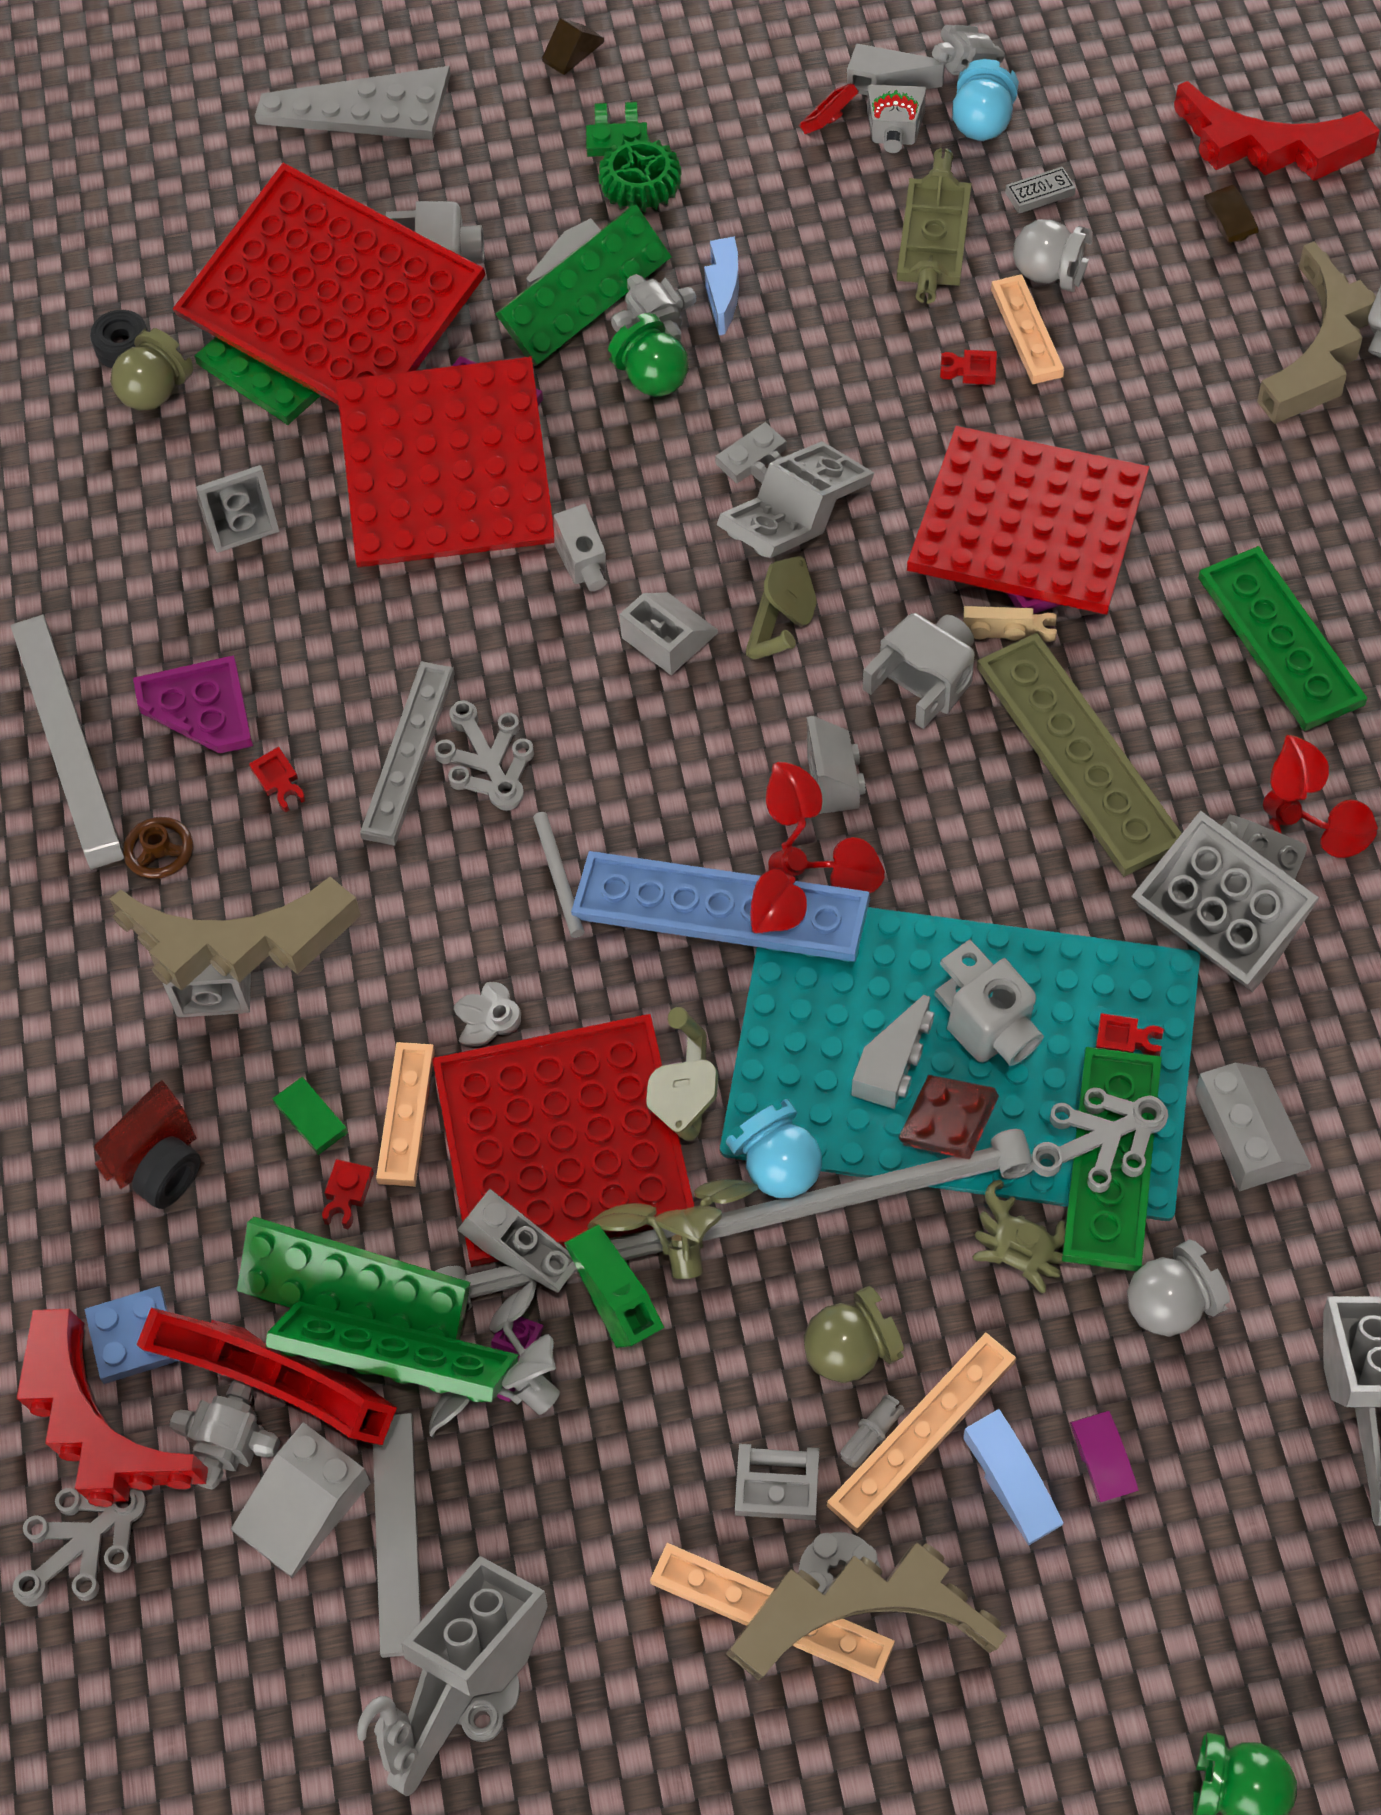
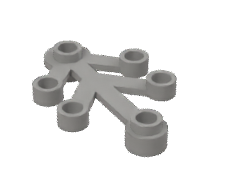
(486, 758)
(1103, 1134)
(84, 1539)

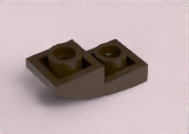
(1232, 214)

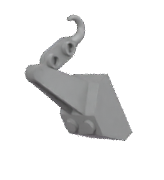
(1354, 1374)
(466, 1649)

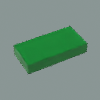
(310, 1115)

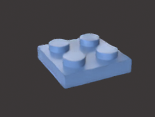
(116, 1330)

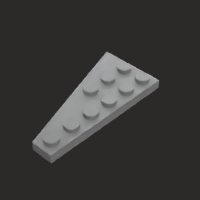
(379, 105)

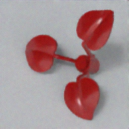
(1305, 770)
(775, 900)

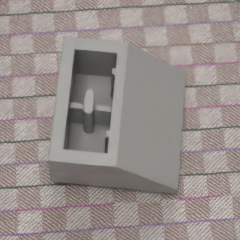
(664, 630)

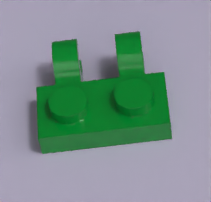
(603, 135)

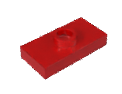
(829, 109)

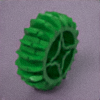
(640, 174)

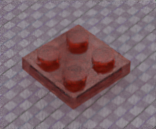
(949, 1116)

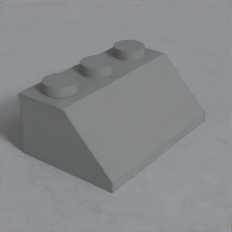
(1250, 1125)

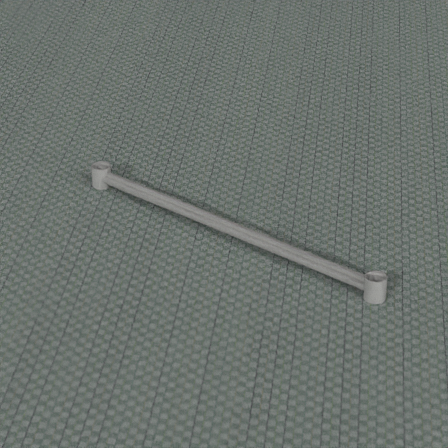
(1008, 1153)

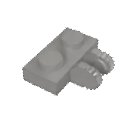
(751, 454)

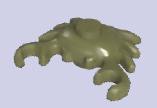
(1019, 1240)

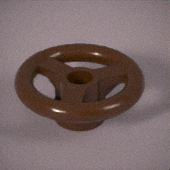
(152, 832)

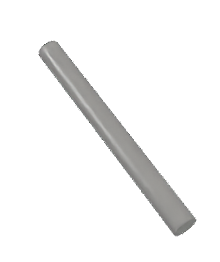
(558, 873)

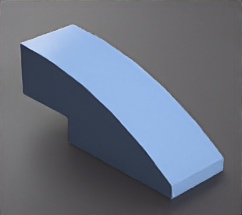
(722, 281)
(1012, 1476)

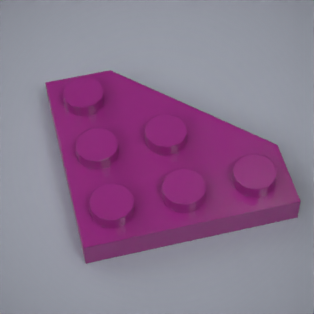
(198, 702)

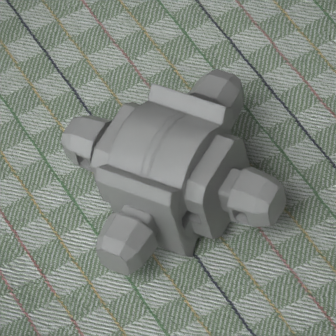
(964, 45)
(657, 299)
(225, 1432)

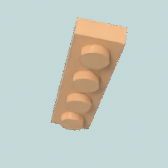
(1027, 329)
(405, 1114)

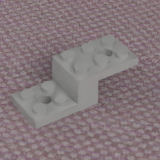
(795, 499)

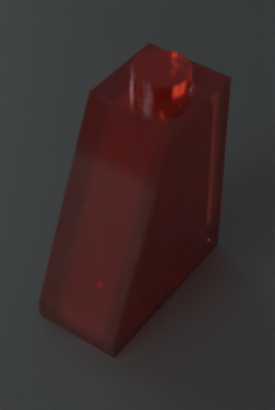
(138, 1131)

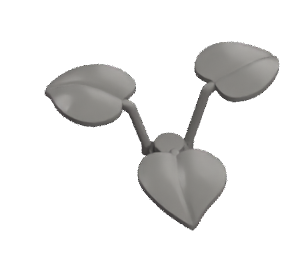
(523, 1376)

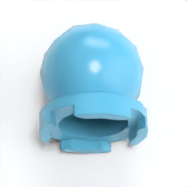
(984, 99)
(780, 1155)

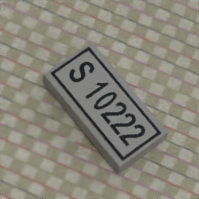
(1040, 190)

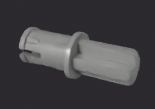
(871, 1431)

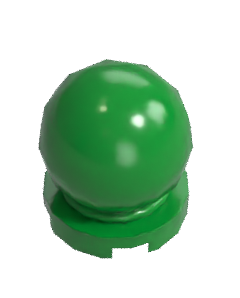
(651, 357)
(1243, 1779)

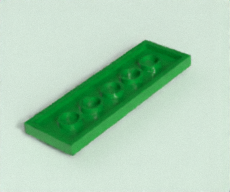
(583, 285)
(1282, 638)
(1111, 1225)
(306, 1268)
(391, 1351)

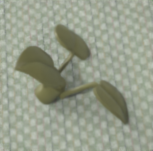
(687, 1224)

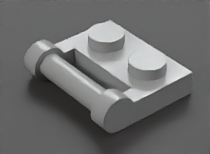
(773, 1493)

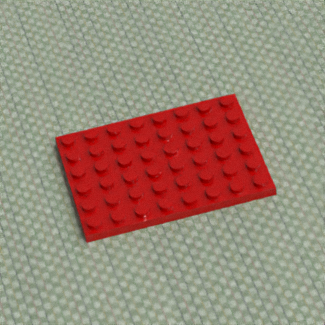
(327, 287)

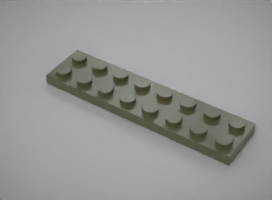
(1080, 753)

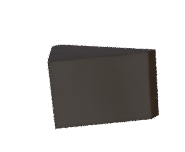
(570, 45)

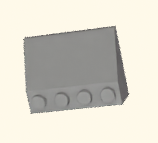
(1225, 900)

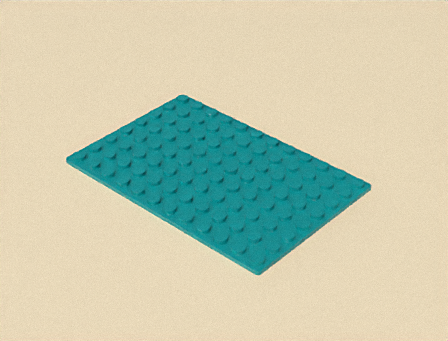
(818, 1013)

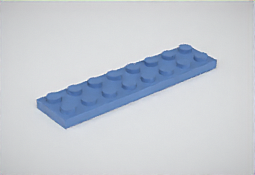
(713, 906)

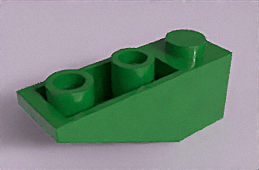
(613, 1288)

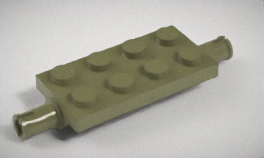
(934, 229)

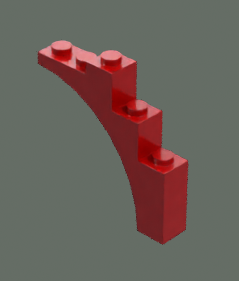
(1273, 145)
(242, 1356)
(57, 1388)

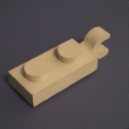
(1008, 623)

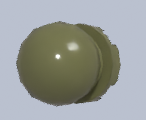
(148, 372)
(848, 1339)

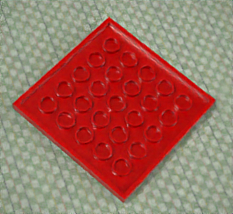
(444, 462)
(1029, 519)
(561, 1128)

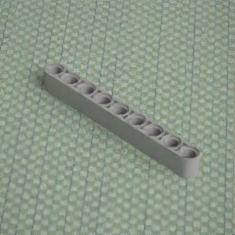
(67, 742)

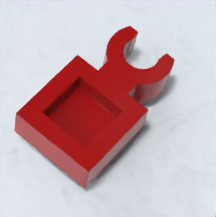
(975, 366)
(276, 775)
(1122, 1035)
(346, 1187)

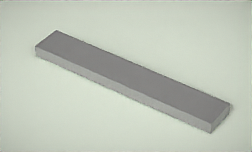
(407, 753)
(397, 1536)

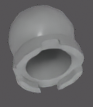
(1050, 252)
(1173, 1293)

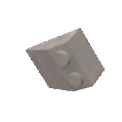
(237, 509)
(300, 1499)

